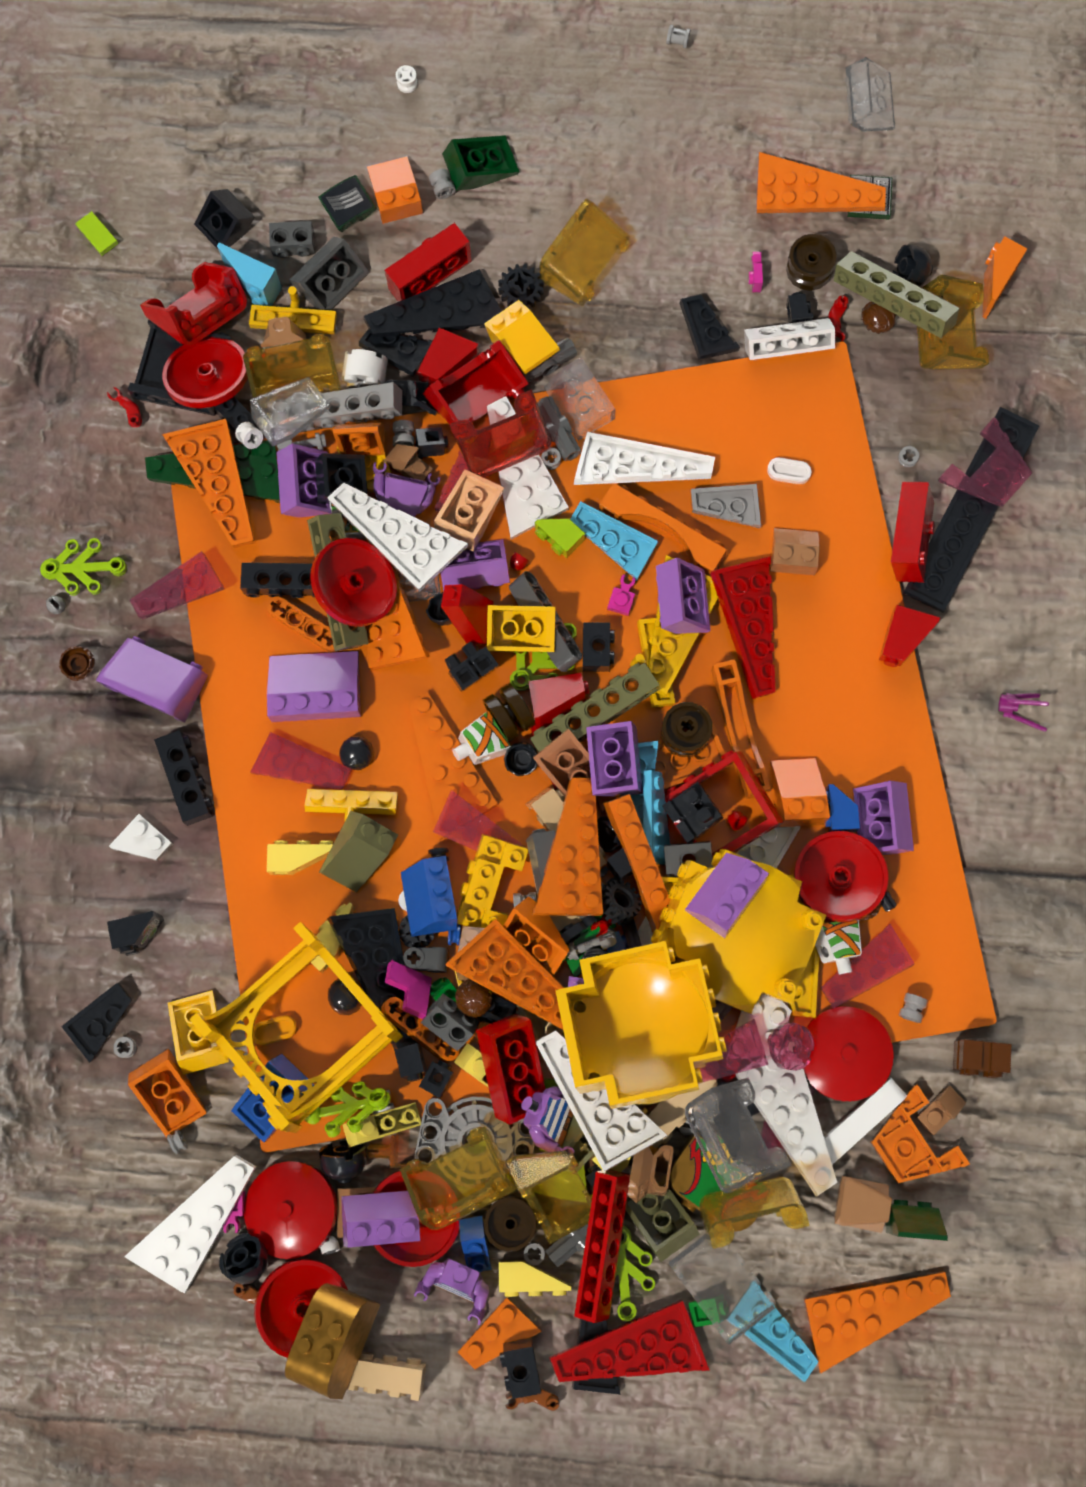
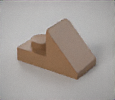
(405, 461)
(941, 1110)

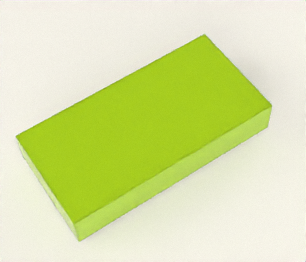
(96, 233)

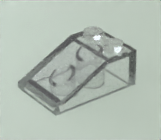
(288, 410)

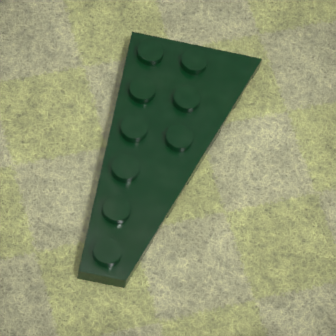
(256, 468)

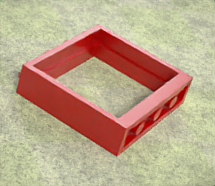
(756, 788)

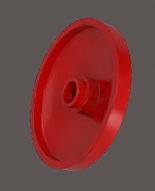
(205, 373)
(353, 582)
(841, 876)
(849, 1054)
(291, 1209)
(432, 1243)
(285, 1300)

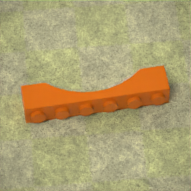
(625, 506)
(737, 722)
(639, 854)

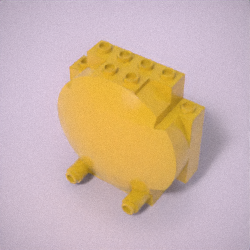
(763, 949)
(640, 1025)

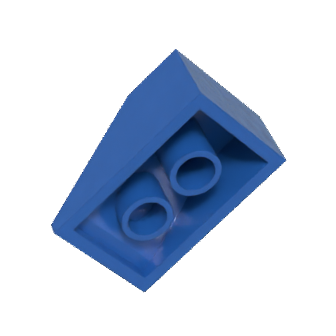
(250, 1107)

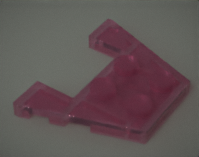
(998, 476)

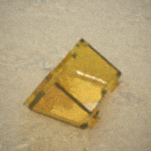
(582, 252)
(958, 346)
(290, 362)
(458, 1181)
(553, 1191)
(755, 1200)

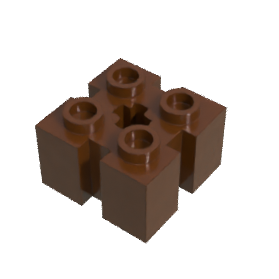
(978, 1056)

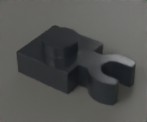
(573, 932)

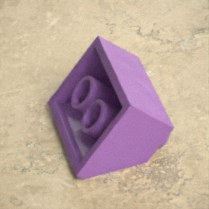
(298, 482)
(479, 567)
(682, 597)
(614, 759)
(885, 816)
(727, 893)
(379, 1219)

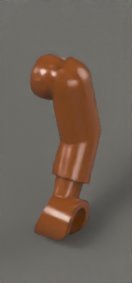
(245, 1292)
(544, 1399)

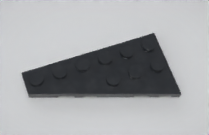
(449, 306)
(370, 944)

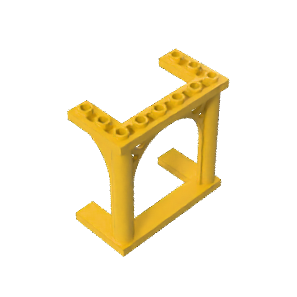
(222, 1023)

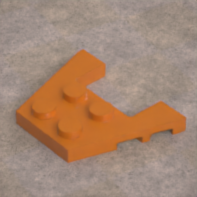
(904, 1147)

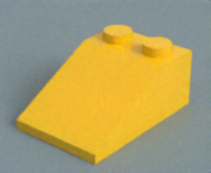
(521, 336)
(521, 628)
(192, 1051)

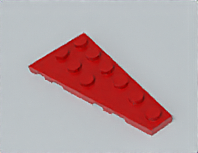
(749, 616)
(645, 1346)

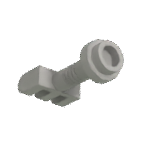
(319, 441)
(605, 941)

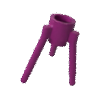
(1010, 702)

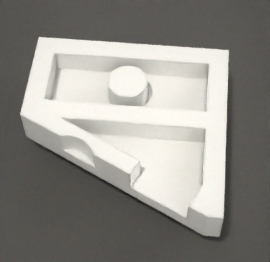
(142, 840)

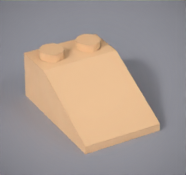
(469, 508)

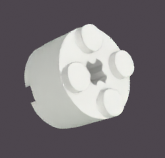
(363, 368)

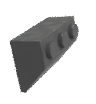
(329, 274)

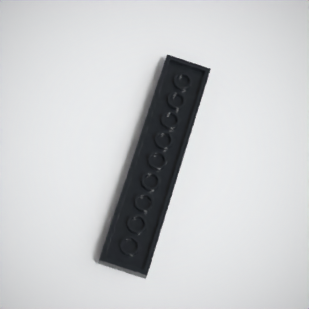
(965, 522)

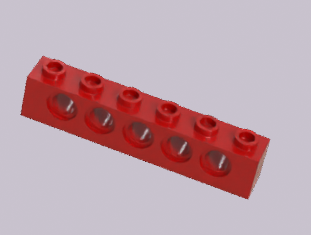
(602, 1245)

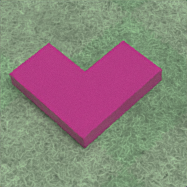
(415, 986)

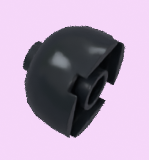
(913, 264)
(342, 1162)
(244, 1259)

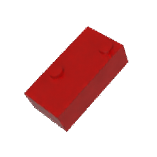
(429, 263)
(912, 532)
(510, 1065)

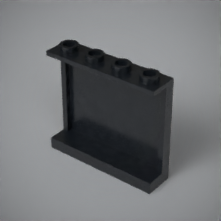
(149, 380)

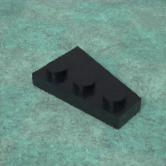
(705, 330)
(401, 351)
(97, 1020)
(587, 1331)

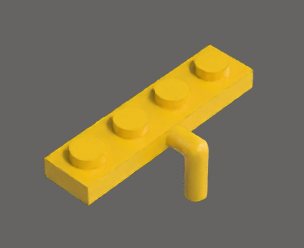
(306, 319)
(646, 632)
(351, 800)

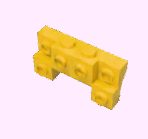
(484, 880)

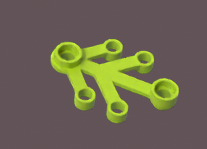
(79, 567)
(539, 661)
(375, 1100)
(625, 1267)

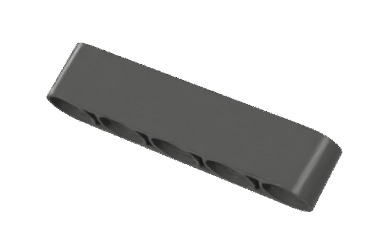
(529, 593)

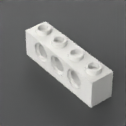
(789, 339)

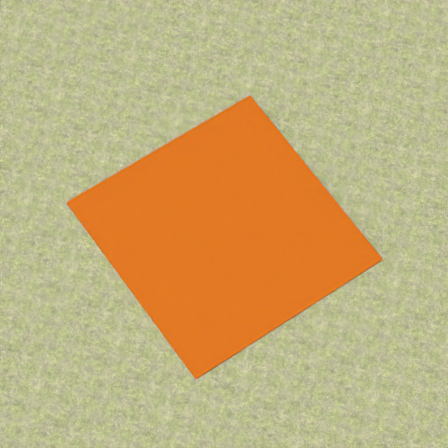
(828, 704)

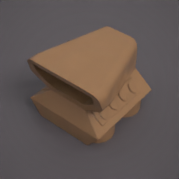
(282, 331)
(650, 1173)
(862, 1204)

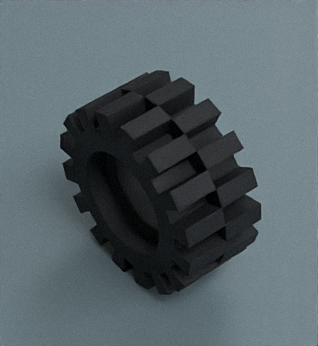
(625, 896)

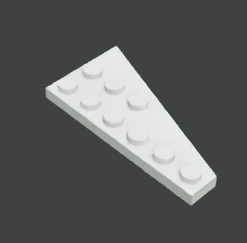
(625, 461)
(527, 486)
(404, 540)
(791, 1114)
(610, 1132)
(186, 1236)

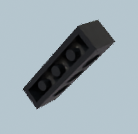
(253, 573)
(167, 748)

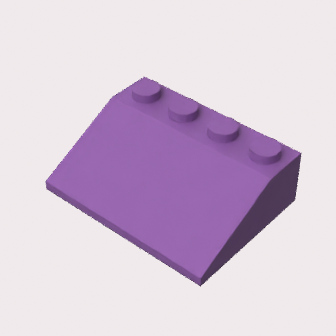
(313, 686)

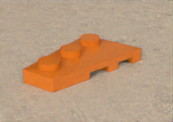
(502, 1326)

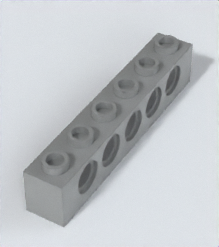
(390, 405)

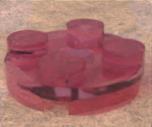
(779, 1050)

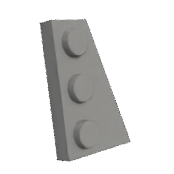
(728, 503)

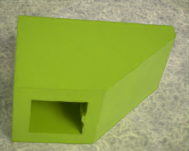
(561, 534)

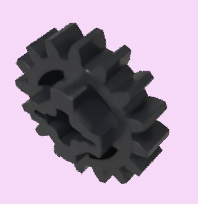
(531, 284)

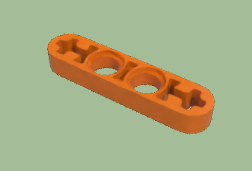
(303, 626)
(418, 1033)

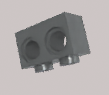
(291, 233)
(449, 1022)

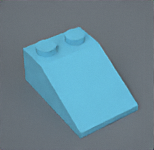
(255, 277)

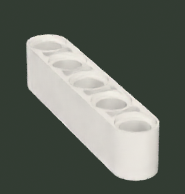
(863, 1119)

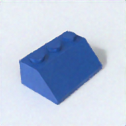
(429, 897)

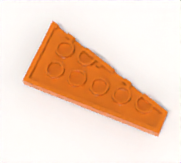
(395, 636)
(858, 1317)

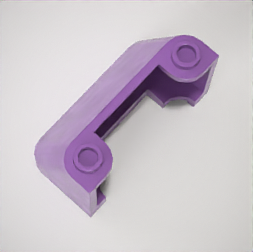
(153, 678)

